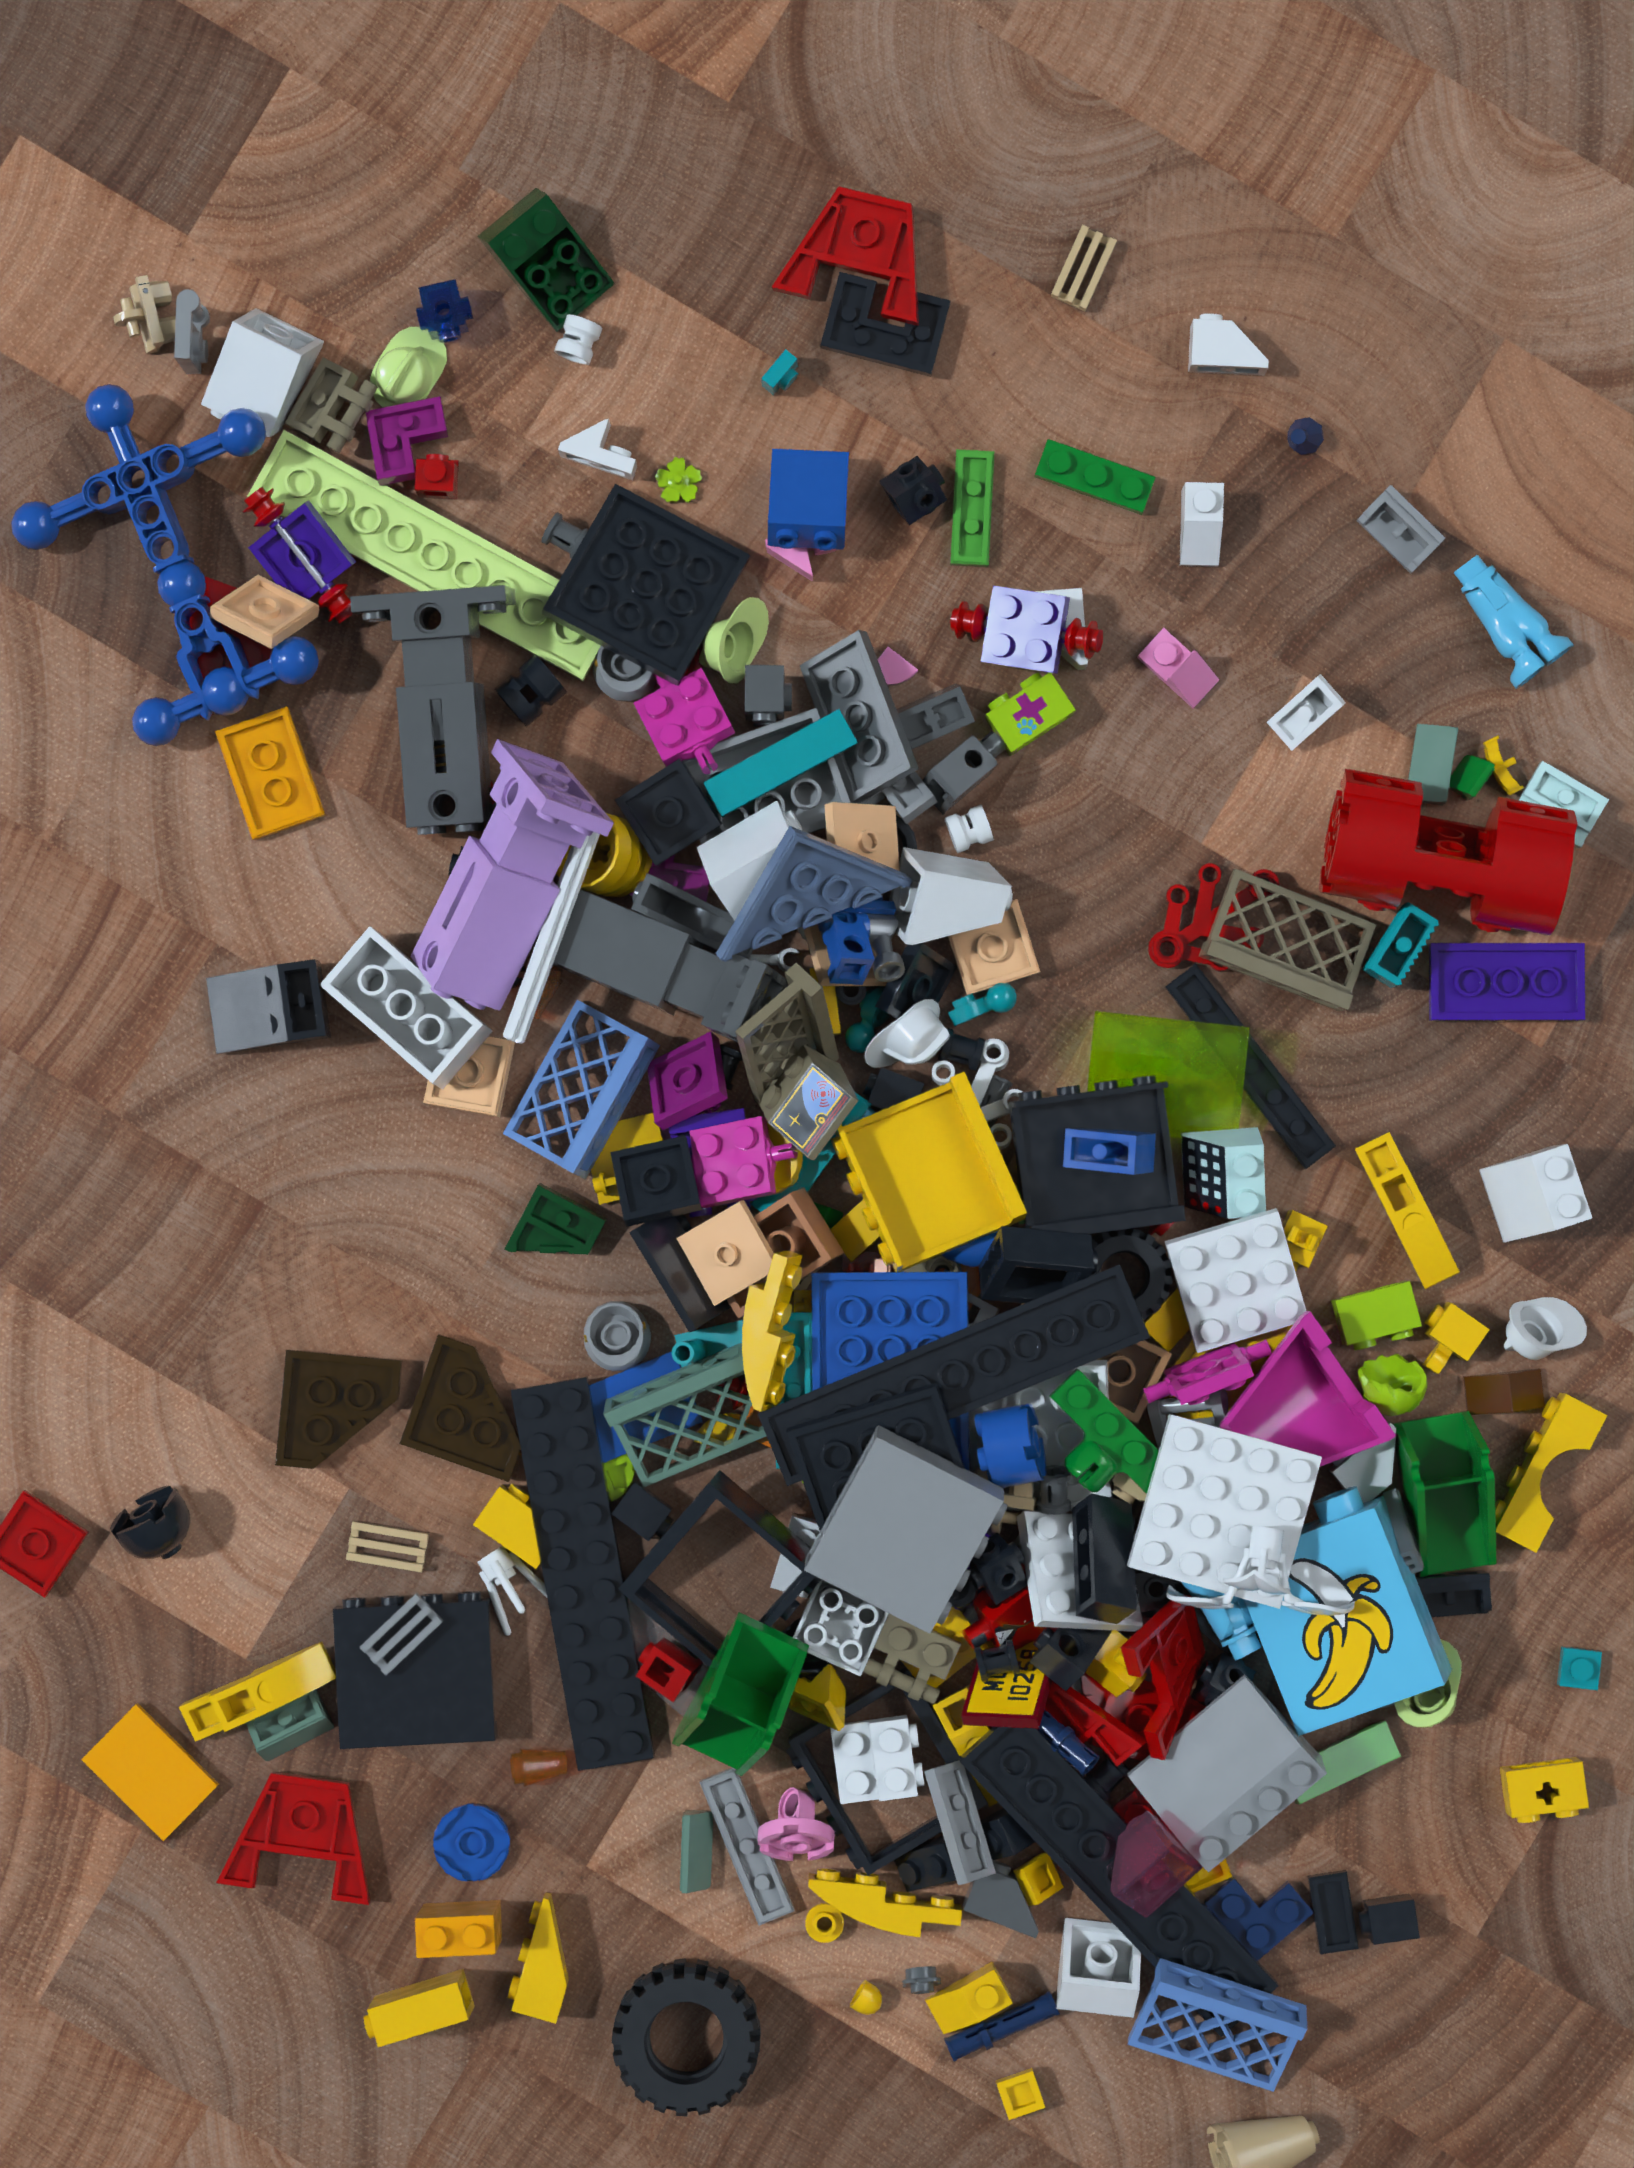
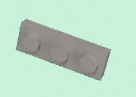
(960, 1822)

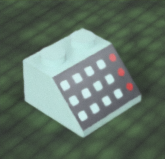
(1224, 1172)

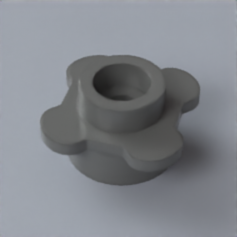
(921, 1979)

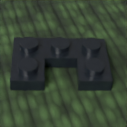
(855, 335)

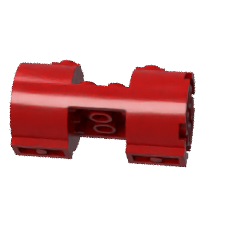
(1509, 868)

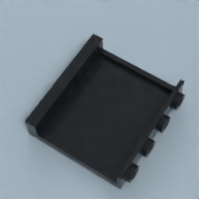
(1091, 1199)
(434, 1693)

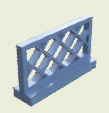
(611, 1097)
(1228, 2003)

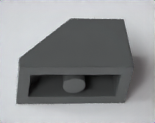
(1001, 1901)

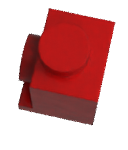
(436, 477)
(665, 1680)

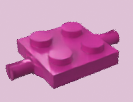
(685, 719)
(736, 1161)
(1208, 1373)

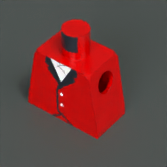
(1003, 1621)

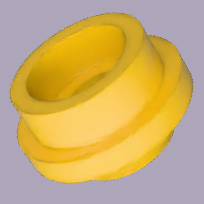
(824, 1910)

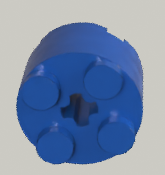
(1011, 1446)

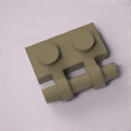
(322, 400)
(928, 1652)

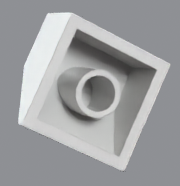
(1097, 1969)

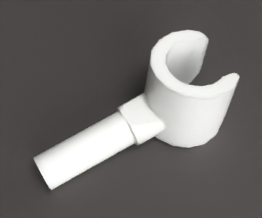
(775, 959)

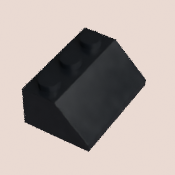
(673, 1270)

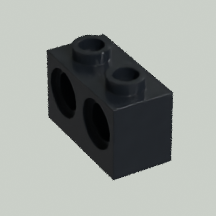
(1067, 1653)

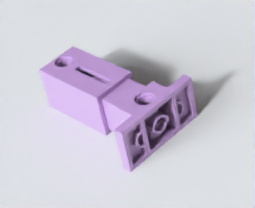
(506, 879)

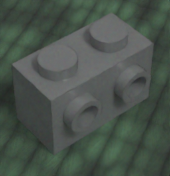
(766, 694)

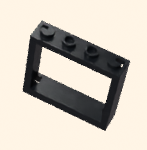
(674, 1617)
(839, 1819)

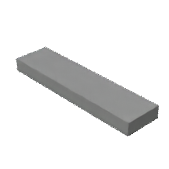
(740, 1833)

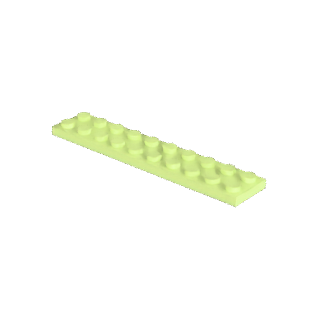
(421, 547)

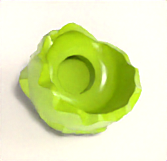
(1393, 1384)

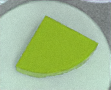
(619, 1475)

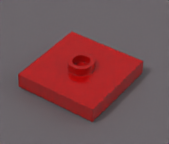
(37, 1543)

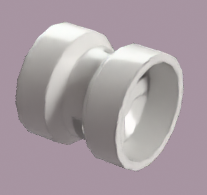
(578, 339)
(960, 829)

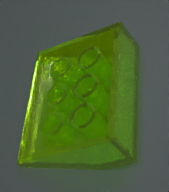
(1196, 1058)

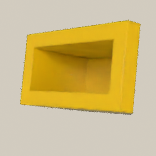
(511, 1523)
(969, 1999)

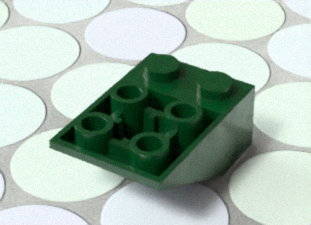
(546, 258)

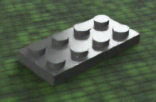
(852, 681)

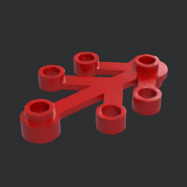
(1202, 921)

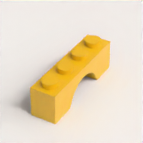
(1567, 1427)

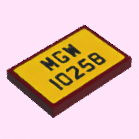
(1007, 1697)

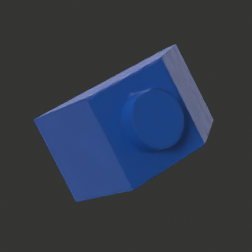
(1109, 1150)

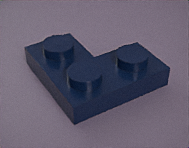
(1260, 1925)

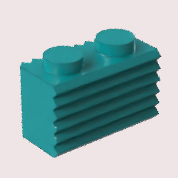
(1400, 945)

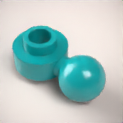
(999, 998)
(861, 1033)

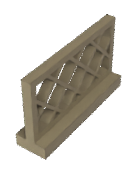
(1274, 971)
(810, 1024)

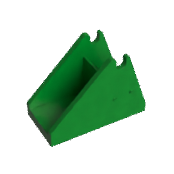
(1448, 1491)
(743, 1695)

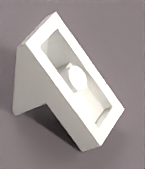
(588, 450)
(1306, 712)

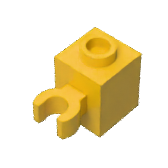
(1302, 1237)
(1455, 1334)
(1110, 1669)

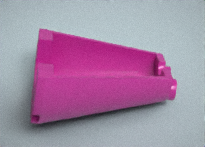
(1307, 1400)

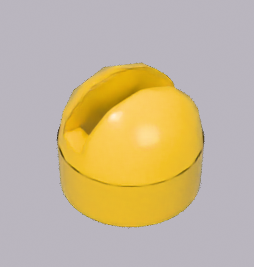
(866, 1999)

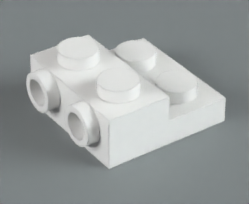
(876, 1760)

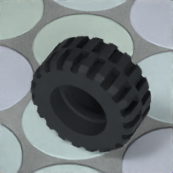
(676, 2088)

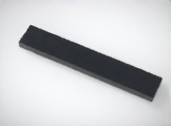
(1262, 1079)

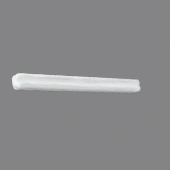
(549, 941)

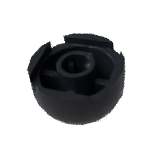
(154, 1526)

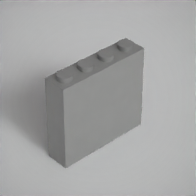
(905, 1530)

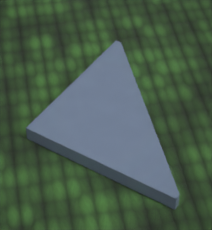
(804, 887)

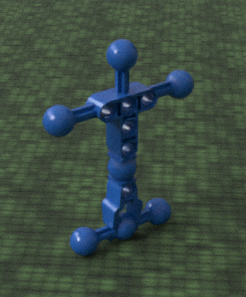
(180, 581)

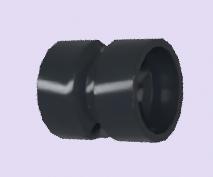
(541, 682)

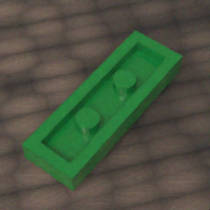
(1094, 477)

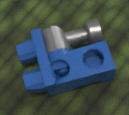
(850, 940)

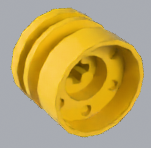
(617, 862)

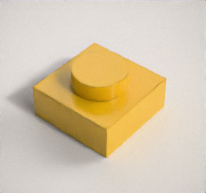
(1038, 1879)
(1020, 2094)

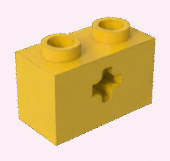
(1523, 1780)

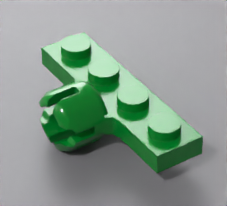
(1108, 1438)

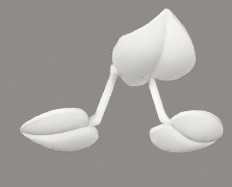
(1265, 1553)

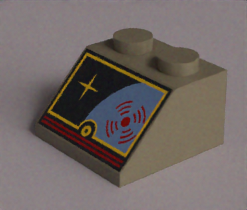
(809, 1101)

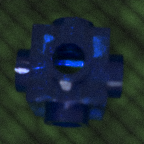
(439, 299)

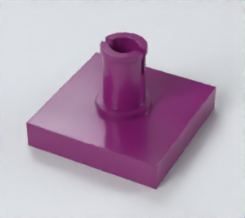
(687, 1081)

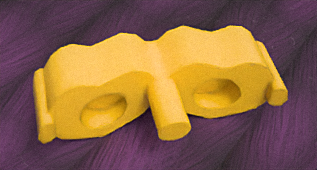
(1501, 772)

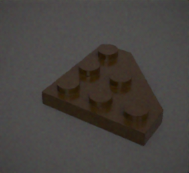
(329, 1402)
(461, 1413)

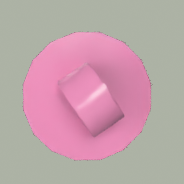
(796, 1830)

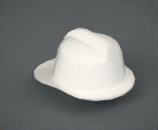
(910, 1038)
(1543, 1327)

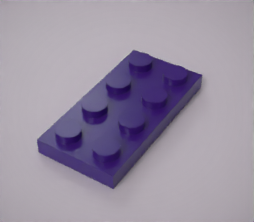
(1506, 981)

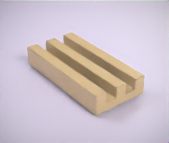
(1096, 239)
(355, 1541)

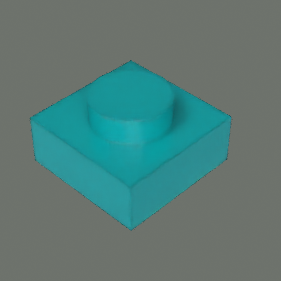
(781, 373)
(1579, 1668)

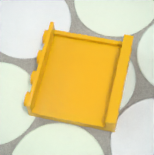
(929, 1174)

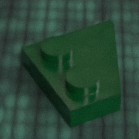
(555, 1225)

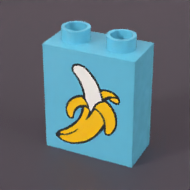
(1360, 1658)

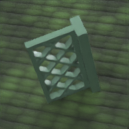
(672, 1390)

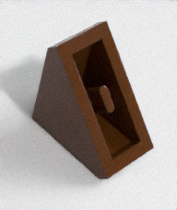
(1504, 1392)

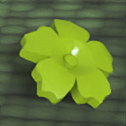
(678, 481)

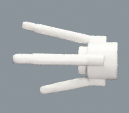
(498, 1568)

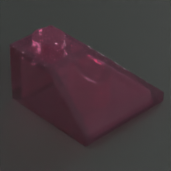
(1149, 1864)

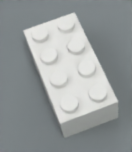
(400, 1008)

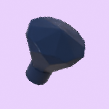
(1305, 436)

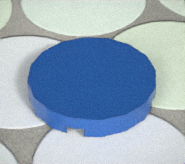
(471, 1842)

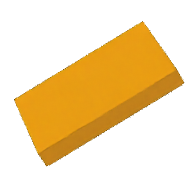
(270, 773)
(150, 1771)

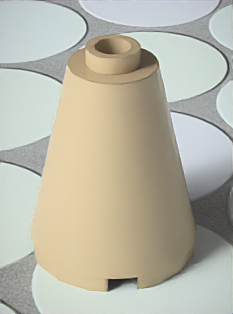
(1263, 2142)

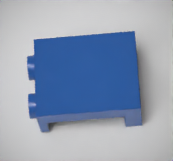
(808, 499)

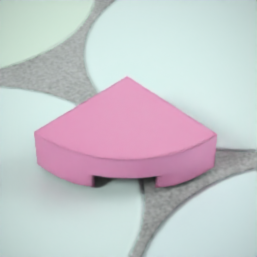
(895, 668)

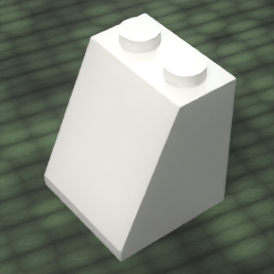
(261, 369)
(742, 852)
(947, 896)
(1535, 1193)

